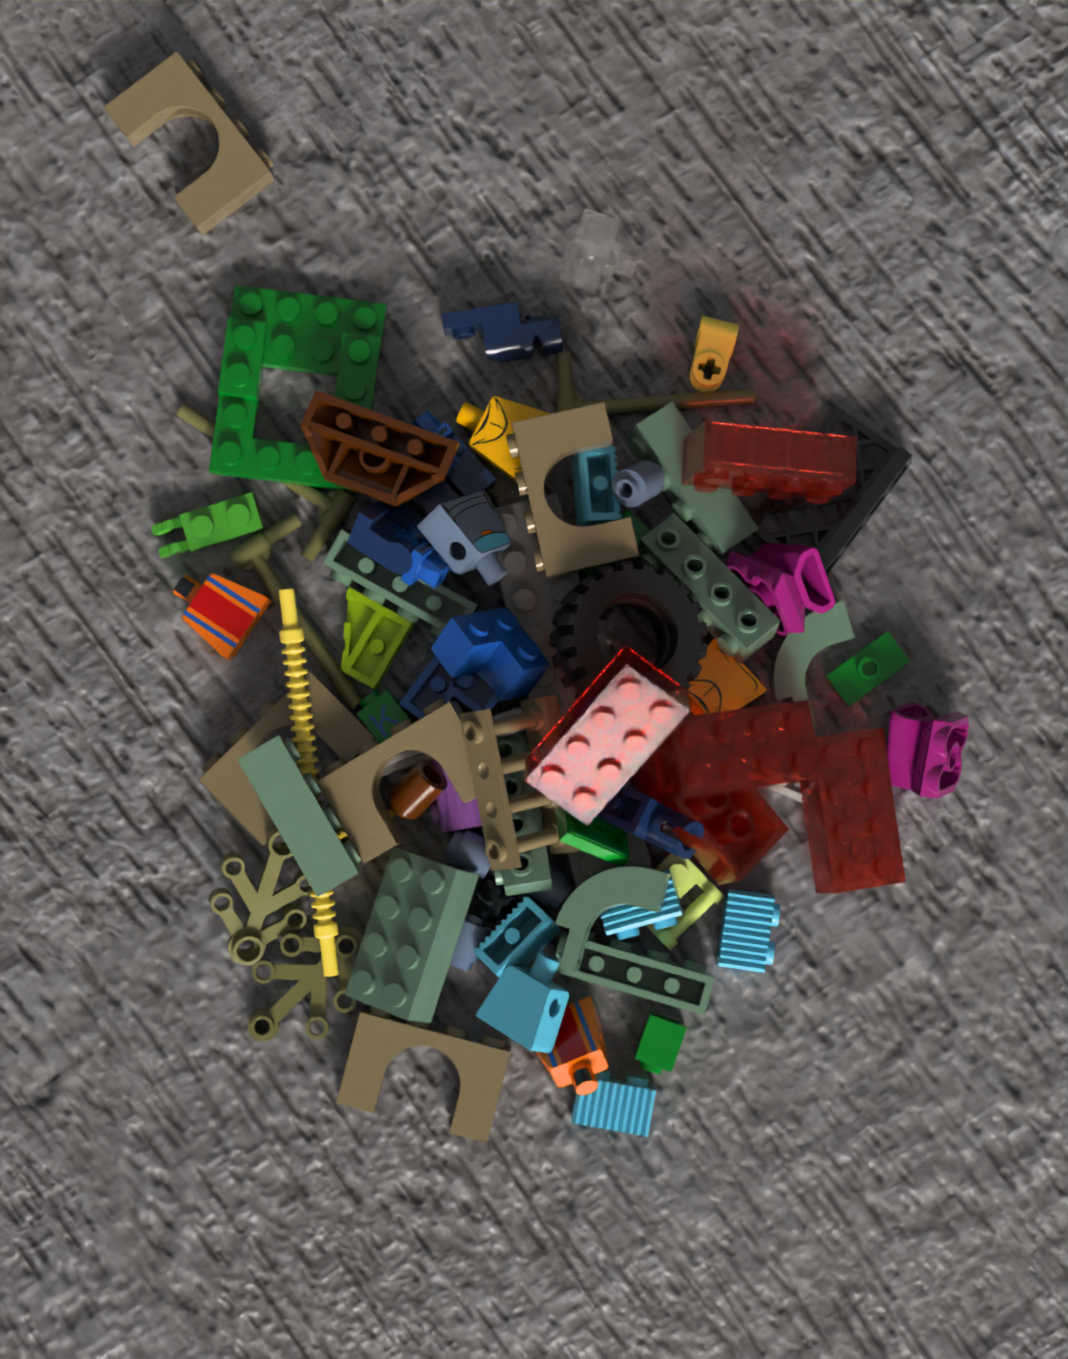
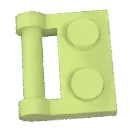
(685, 877)

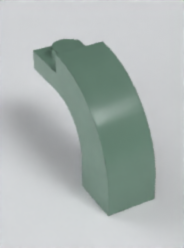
(798, 649)
(599, 893)

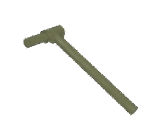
(568, 398)
(332, 507)
(254, 555)

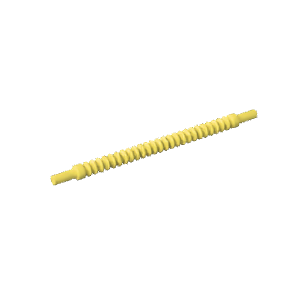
(291, 636)

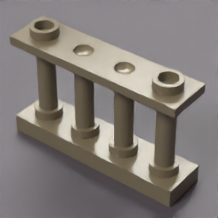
(488, 772)

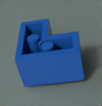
(496, 648)
(437, 684)

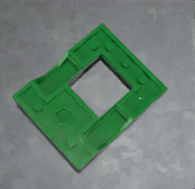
(293, 335)

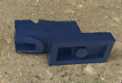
(503, 331)
(647, 817)

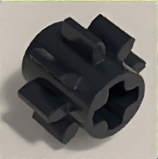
(493, 901)

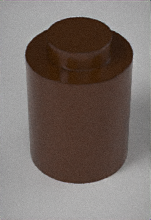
(417, 790)

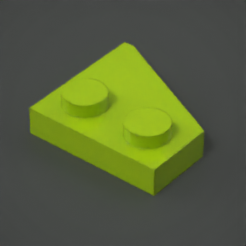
(371, 638)

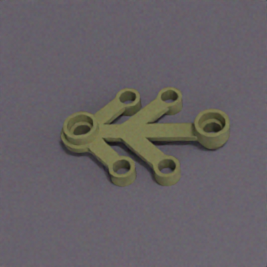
(259, 902)
(310, 979)

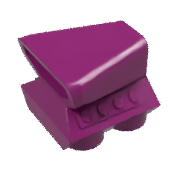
(786, 582)
(925, 749)

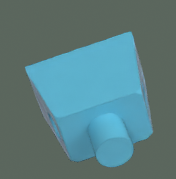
(527, 1004)

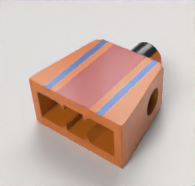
(221, 611)
(578, 1048)

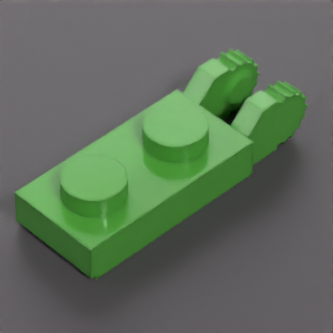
(212, 525)

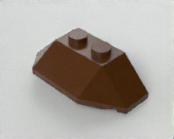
(374, 450)

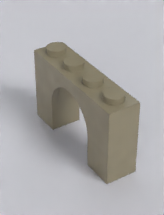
(175, 92)
(541, 445)
(332, 723)
(355, 786)
(478, 1062)

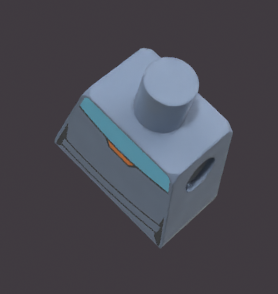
(468, 535)

